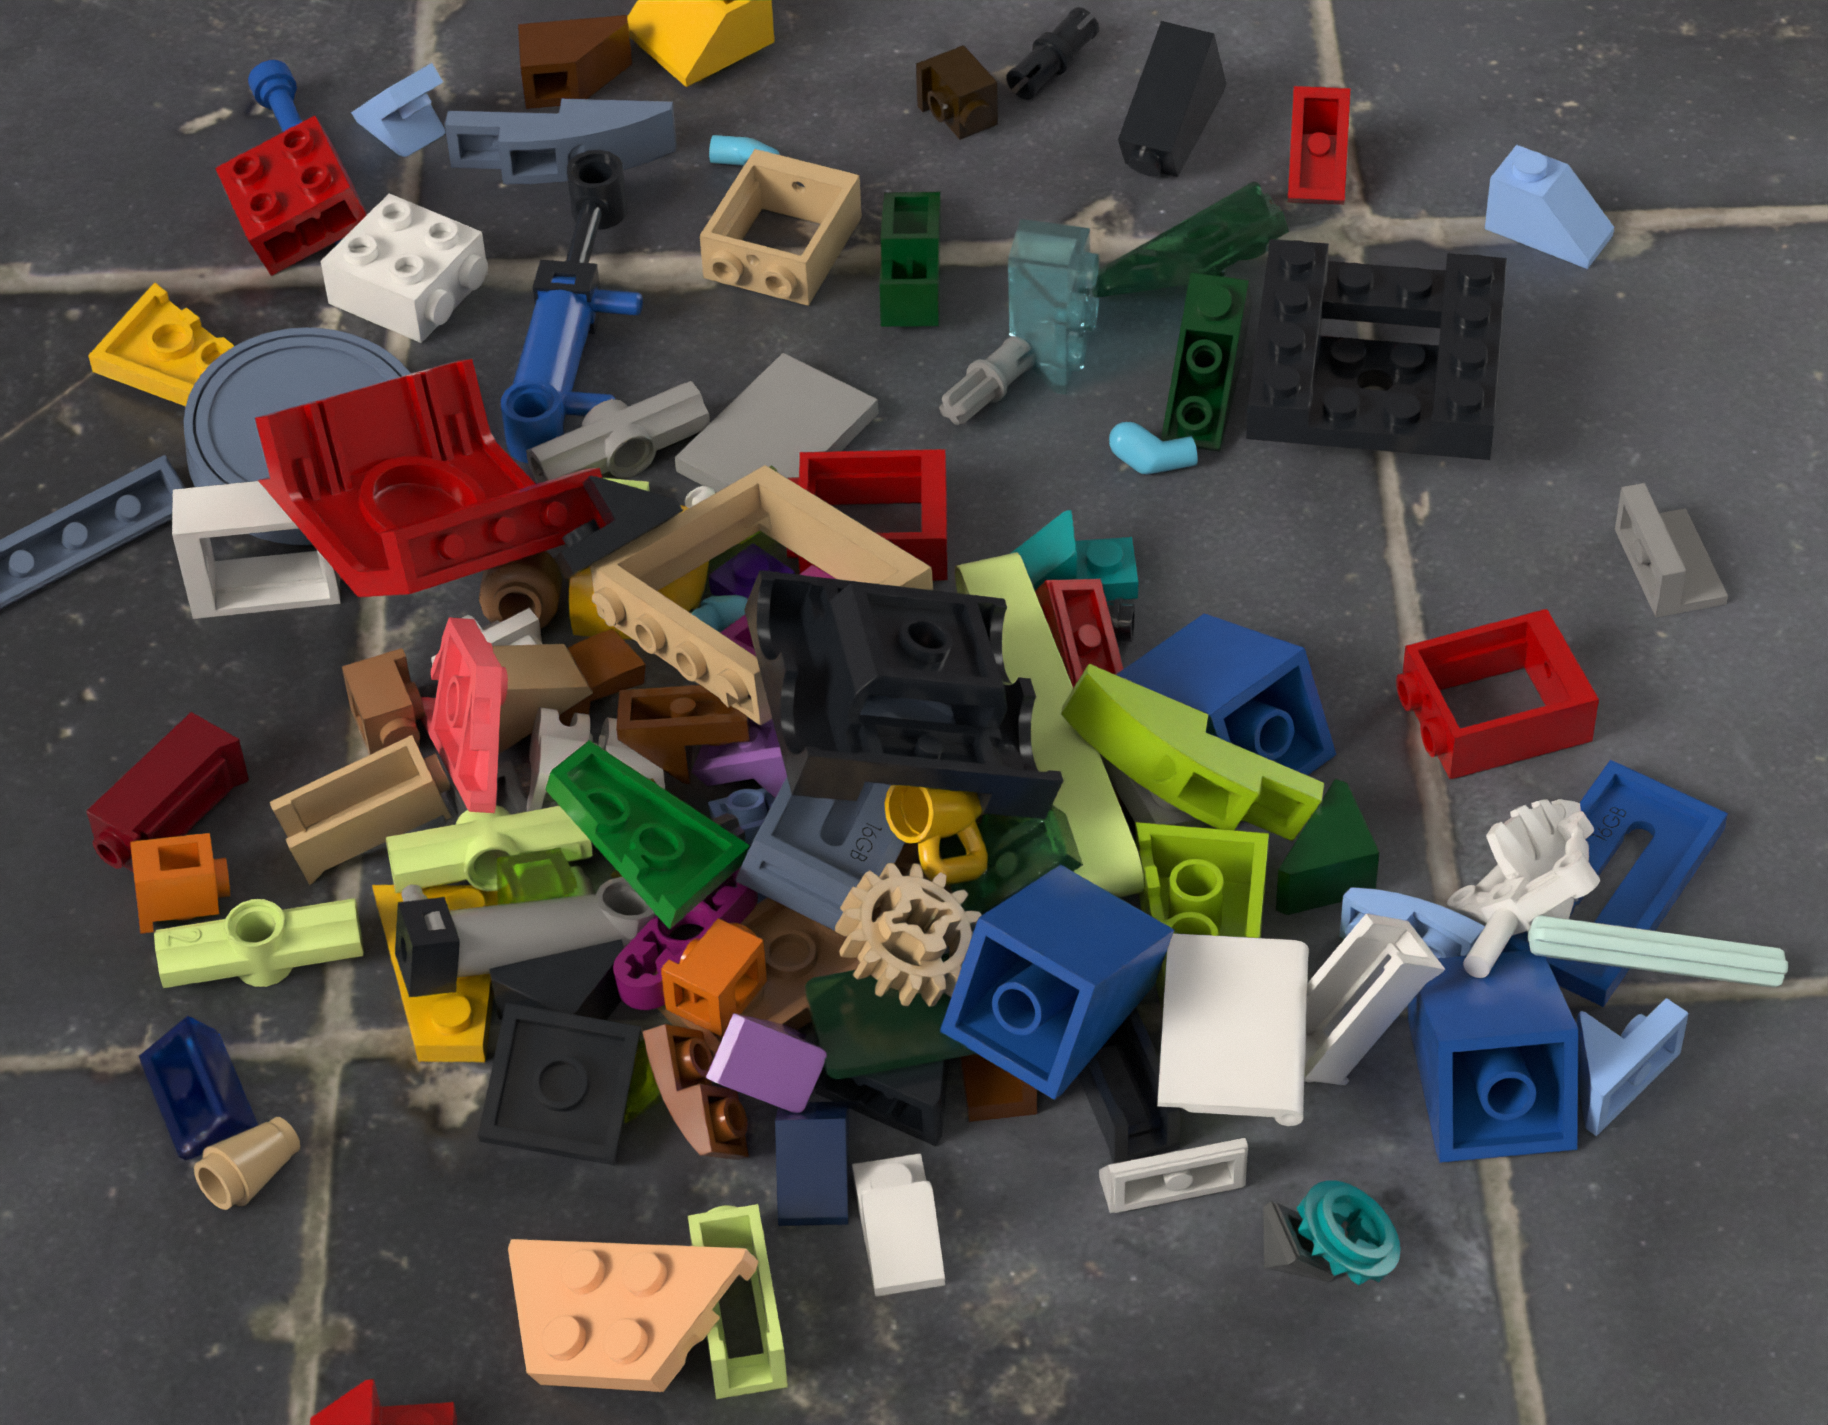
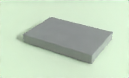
(773, 420)

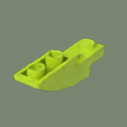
(1173, 757)

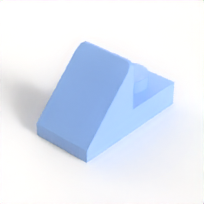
(404, 113)
(1620, 1067)

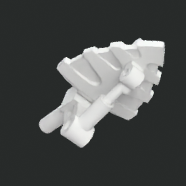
(1537, 873)

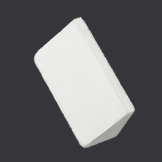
(1175, 1175)

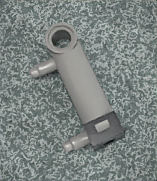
(446, 944)

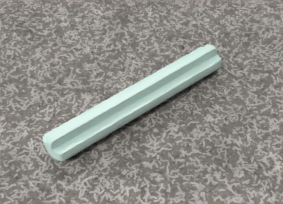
(1657, 951)

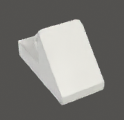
(899, 1224)

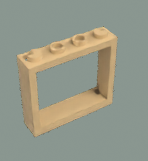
(762, 501)

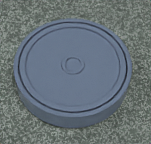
(263, 378)

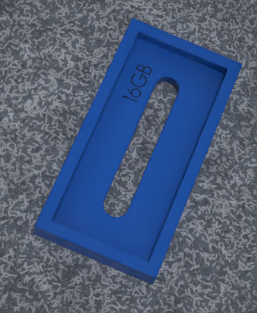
(1681, 840)

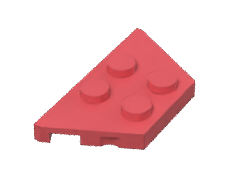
(467, 712)

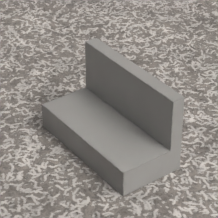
(1666, 555)

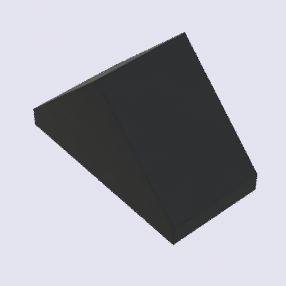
(564, 982)

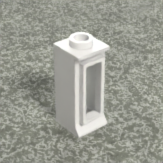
(1362, 994)

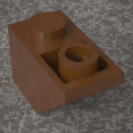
(571, 58)

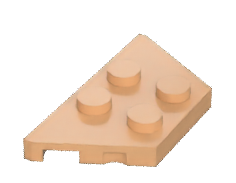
(617, 1309)

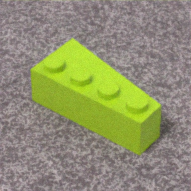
(1202, 881)

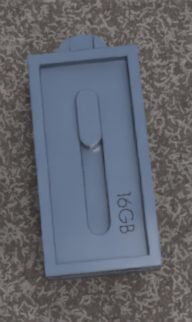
(822, 847)

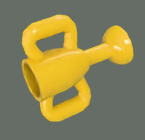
(933, 814)

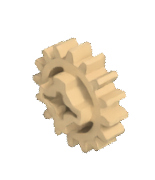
(909, 934)

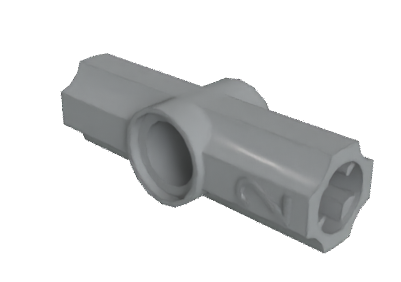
(622, 436)

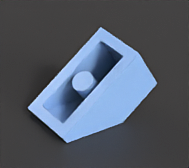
(1546, 208)

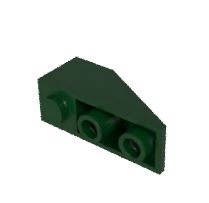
(1207, 359)

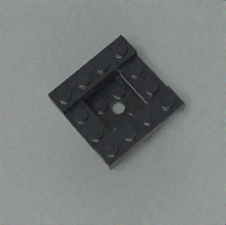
(1313, 384)
(839, 640)

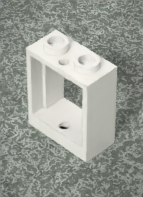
(243, 583)

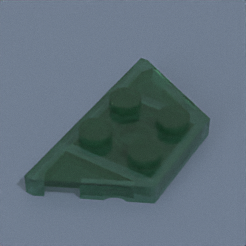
(1202, 244)

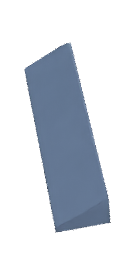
(86, 529)

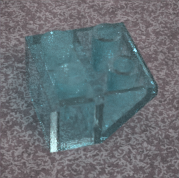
(1050, 297)

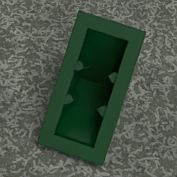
(1328, 856)

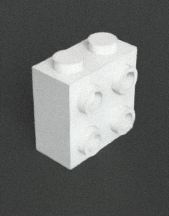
(405, 268)

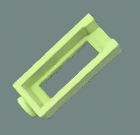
(754, 1373)

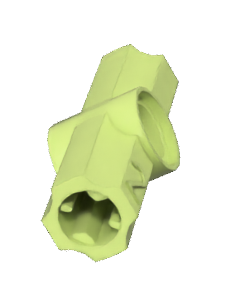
(475, 842)
(258, 943)

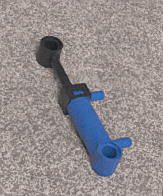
(567, 310)

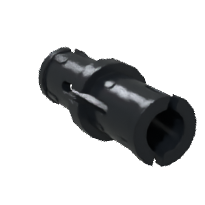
(1052, 53)

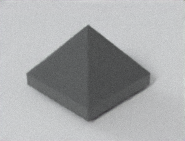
(1287, 1249)

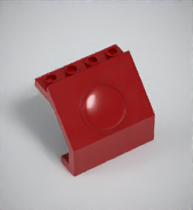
(412, 485)

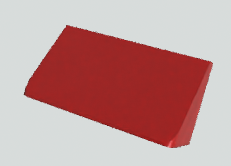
(1080, 625)

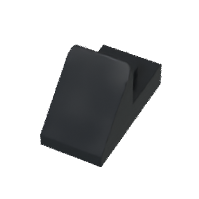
(627, 515)

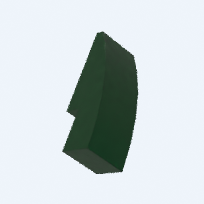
(910, 259)

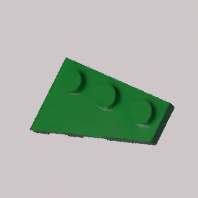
(645, 832)

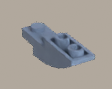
(540, 145)

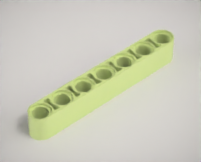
(1086, 793)

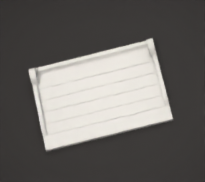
(1235, 1026)

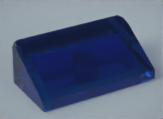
(196, 1087)

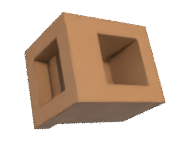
(383, 699)

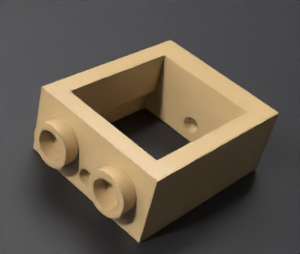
(770, 184)

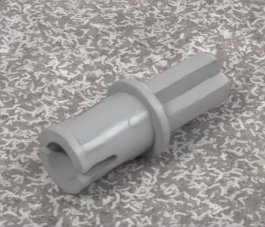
(987, 380)

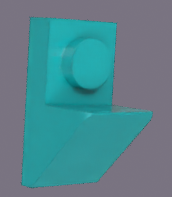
(1057, 556)

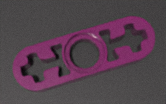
(642, 956)

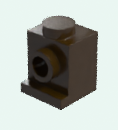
(958, 92)

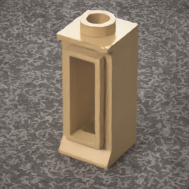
(361, 806)

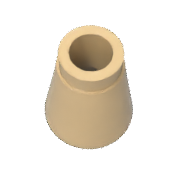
(244, 1163)

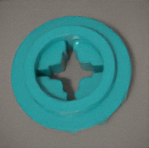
(1371, 1241)

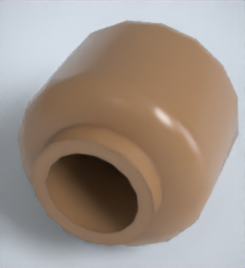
(521, 585)

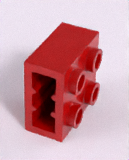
(292, 195)

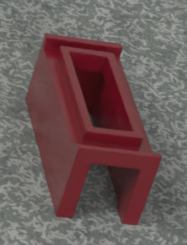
(167, 789)

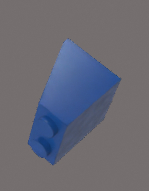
(1248, 684)
(1053, 978)
(1497, 1059)

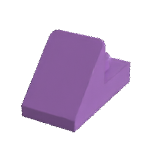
(741, 761)
(767, 1062)

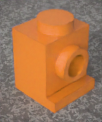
(177, 879)
(715, 976)

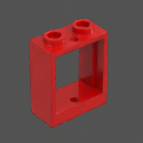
(885, 479)
(1486, 651)

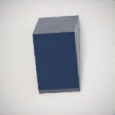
(813, 1164)

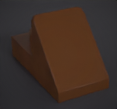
(669, 720)

